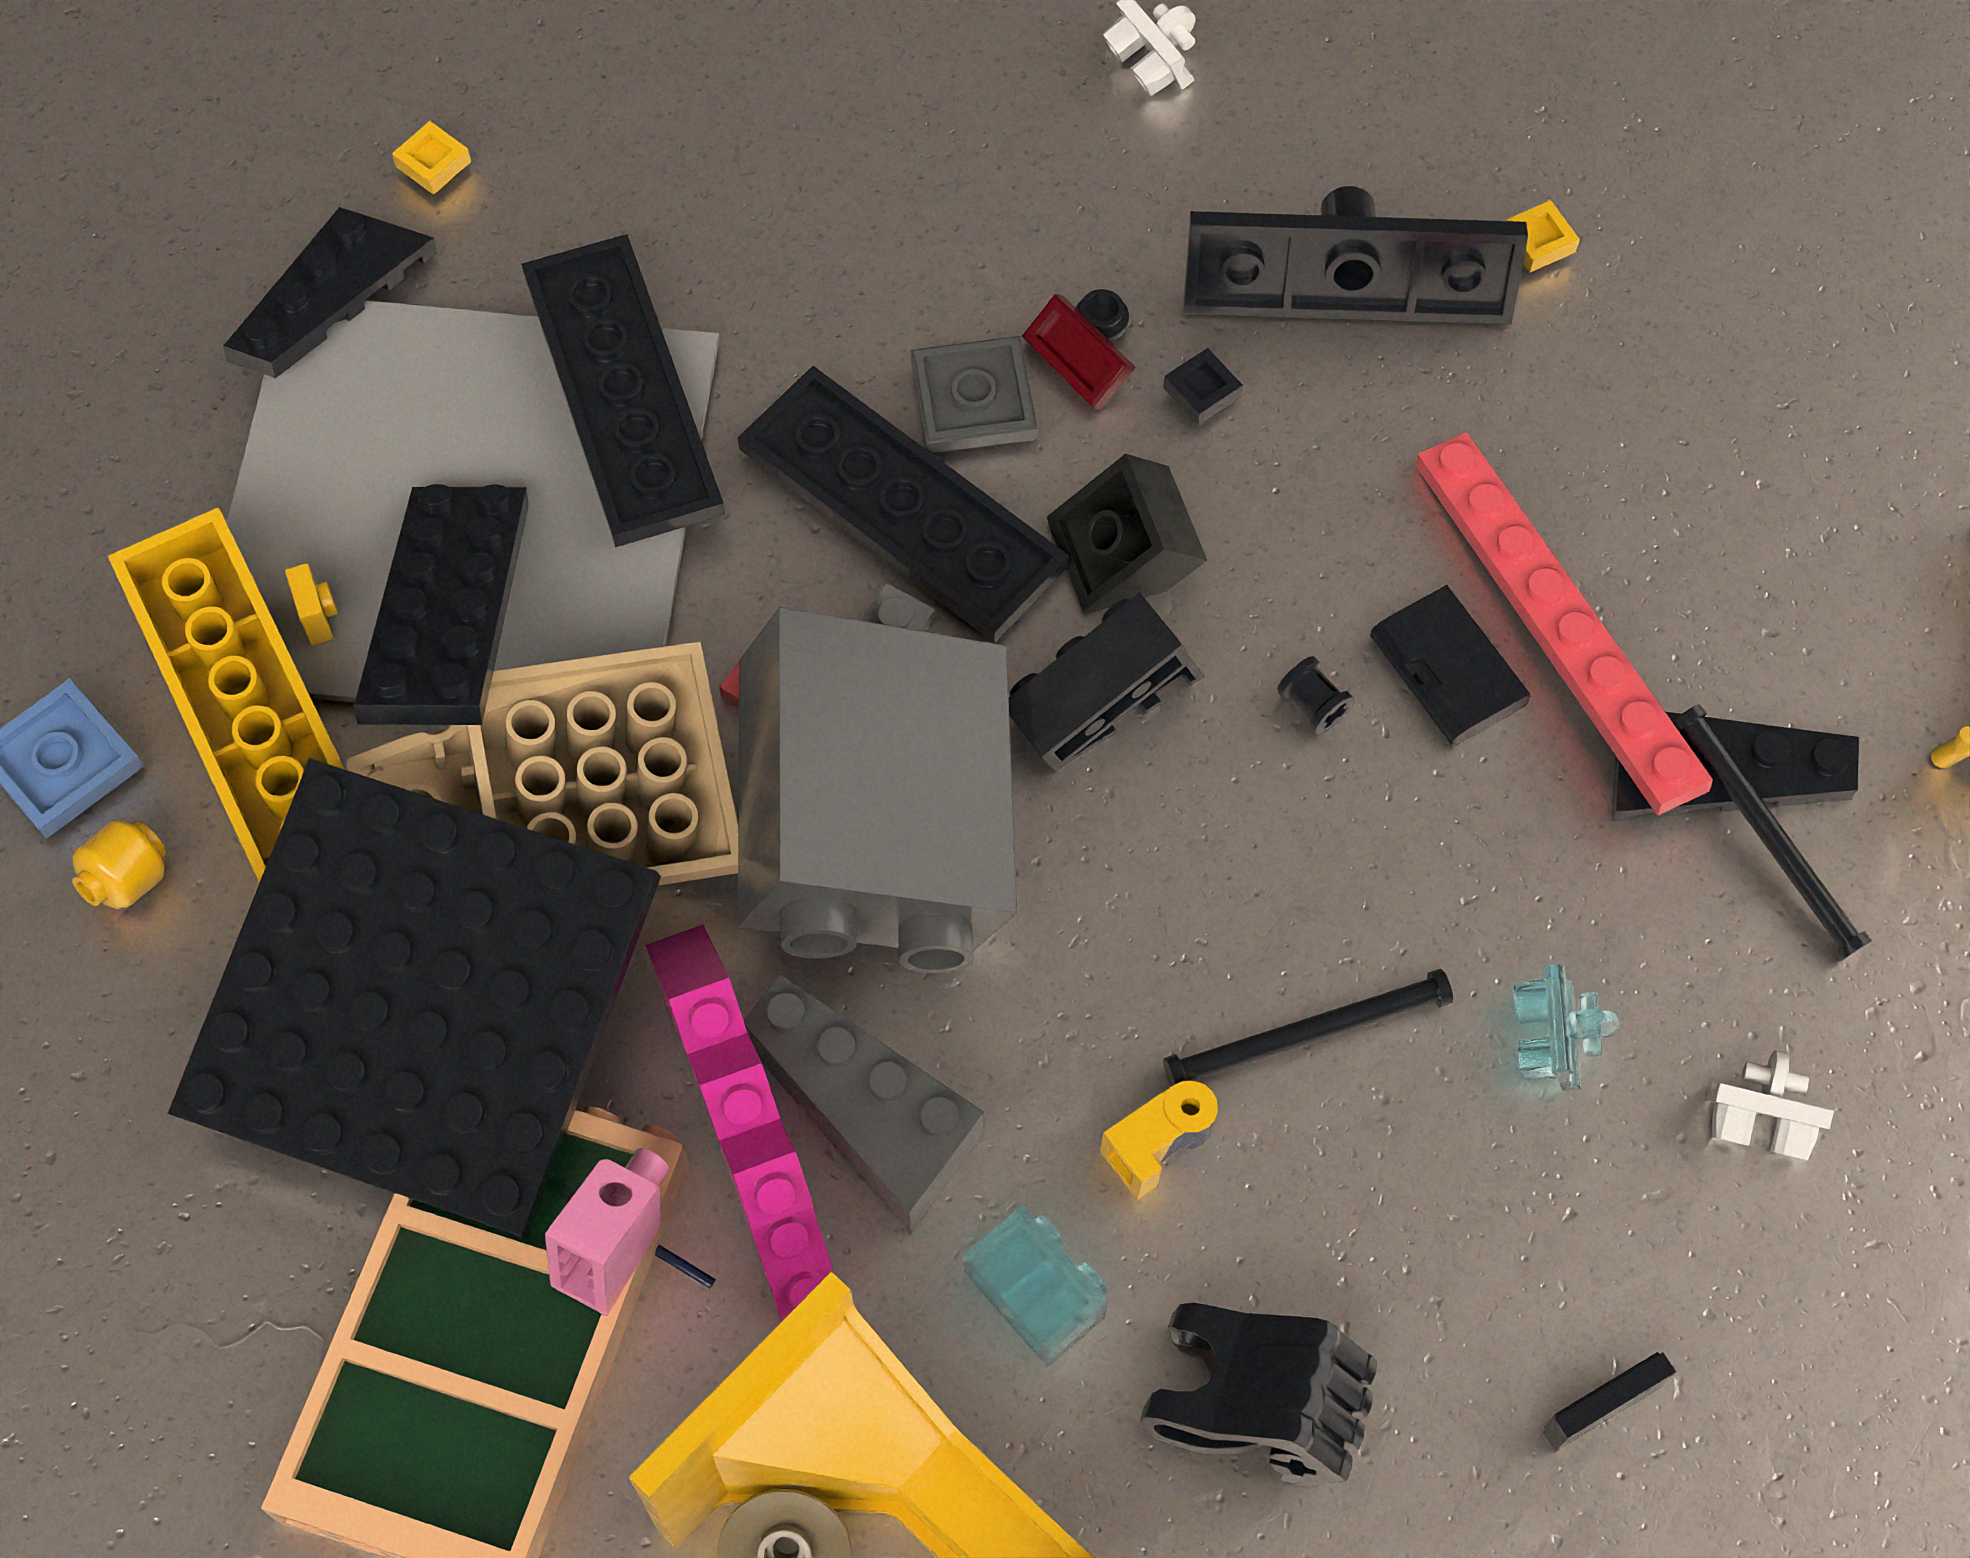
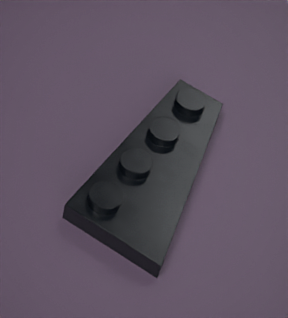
(1778, 762)

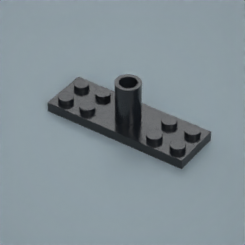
(1353, 265)

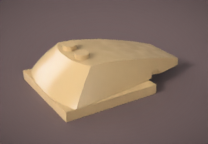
(589, 753)

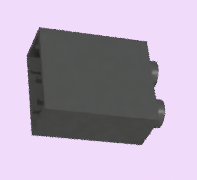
(874, 790)

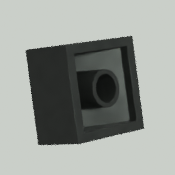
(1126, 534)

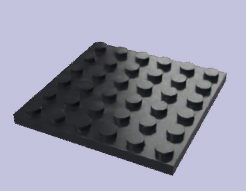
(416, 997)

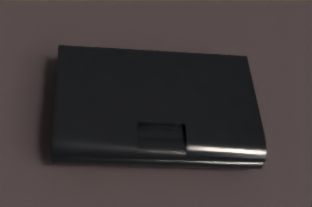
(1450, 665)

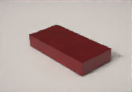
(1078, 351)

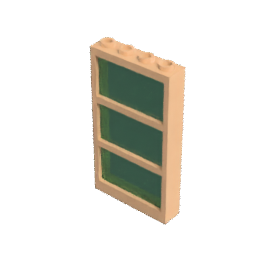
(462, 1376)

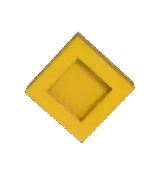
(431, 157)
(1548, 236)
(313, 603)

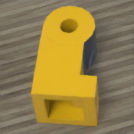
(1169, 1122)

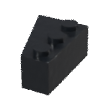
(1100, 681)

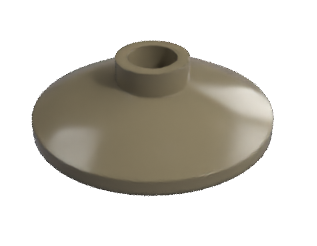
(784, 1513)

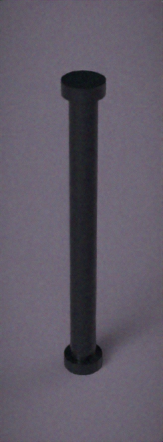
(1771, 832)
(1315, 1028)

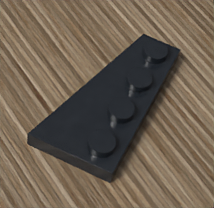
(324, 286)

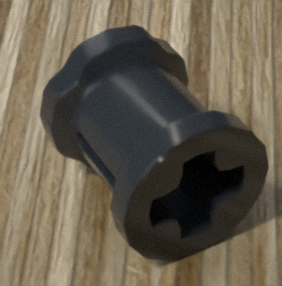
(1315, 695)

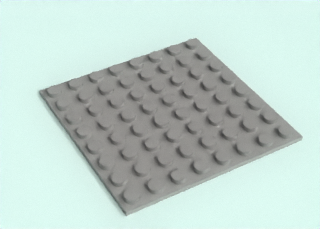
(454, 403)

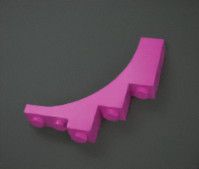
(742, 1115)

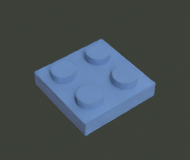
(62, 758)

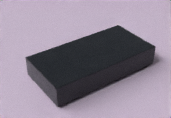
(1608, 1400)

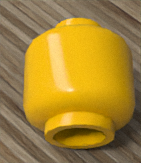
(118, 864)

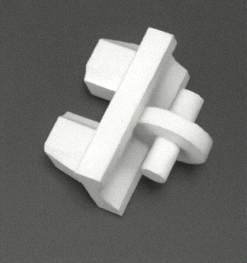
(1164, 61)
(1796, 1122)

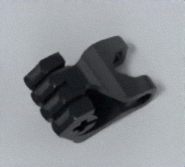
(1271, 1385)

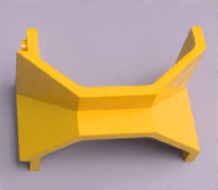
(847, 1422)

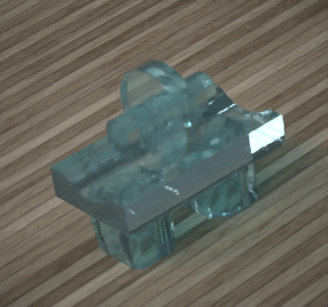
(1554, 1002)

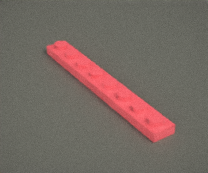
(1564, 625)

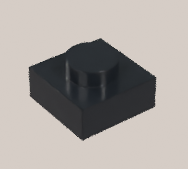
(1202, 386)

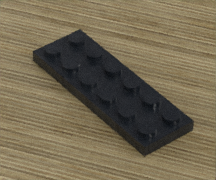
(622, 391)
(904, 503)
(443, 607)

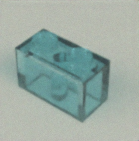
(1036, 1284)

